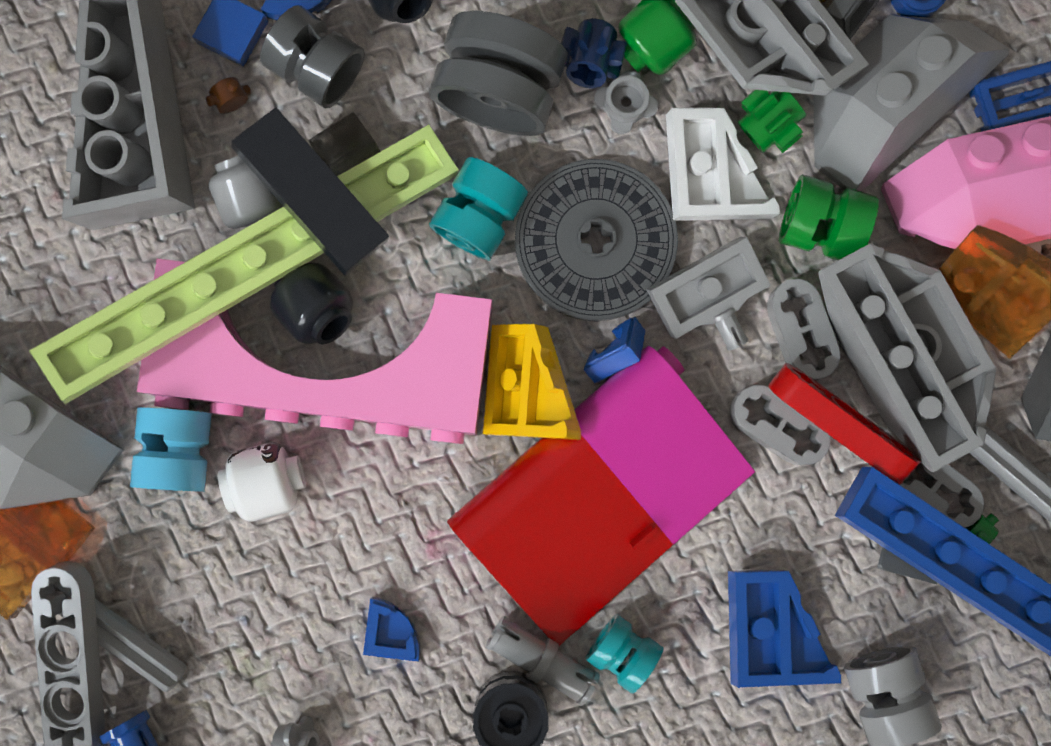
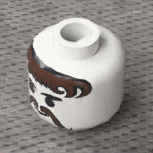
(261, 482)

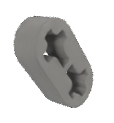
(815, 325)
(772, 436)
(948, 481)

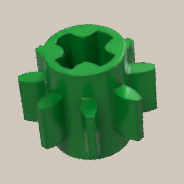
(772, 119)

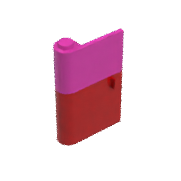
(595, 512)

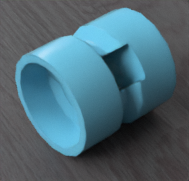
(170, 449)

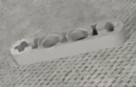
(58, 671)

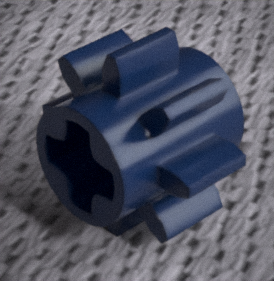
(593, 53)

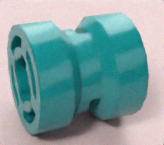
(624, 653)

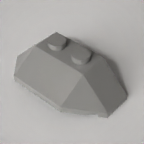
(777, 43)
(911, 82)
(912, 351)
(46, 448)

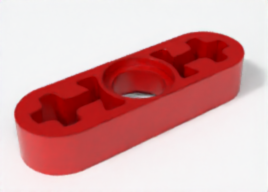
(843, 423)

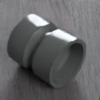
(305, 52)

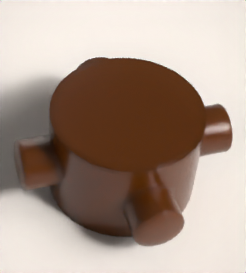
(228, 95)

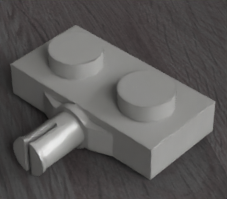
(711, 292)

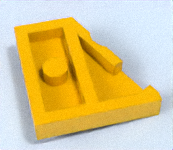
(527, 386)

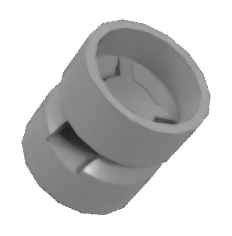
(898, 716)

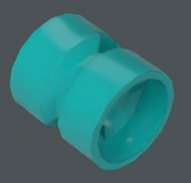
(478, 209)

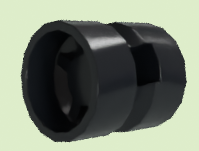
(510, 711)

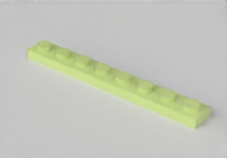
(229, 272)

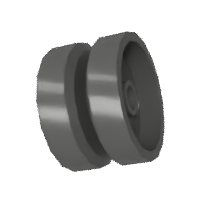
(498, 73)

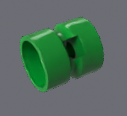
(848, 218)

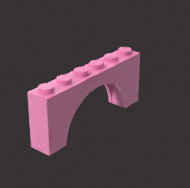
(425, 387)

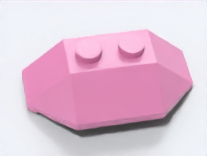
(974, 180)

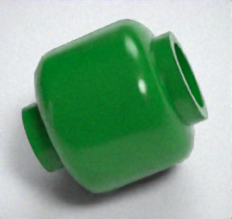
(656, 35)

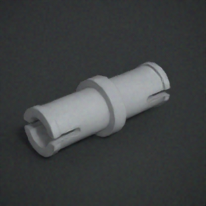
(542, 660)

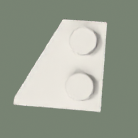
(711, 169)

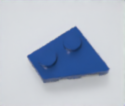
(772, 633)

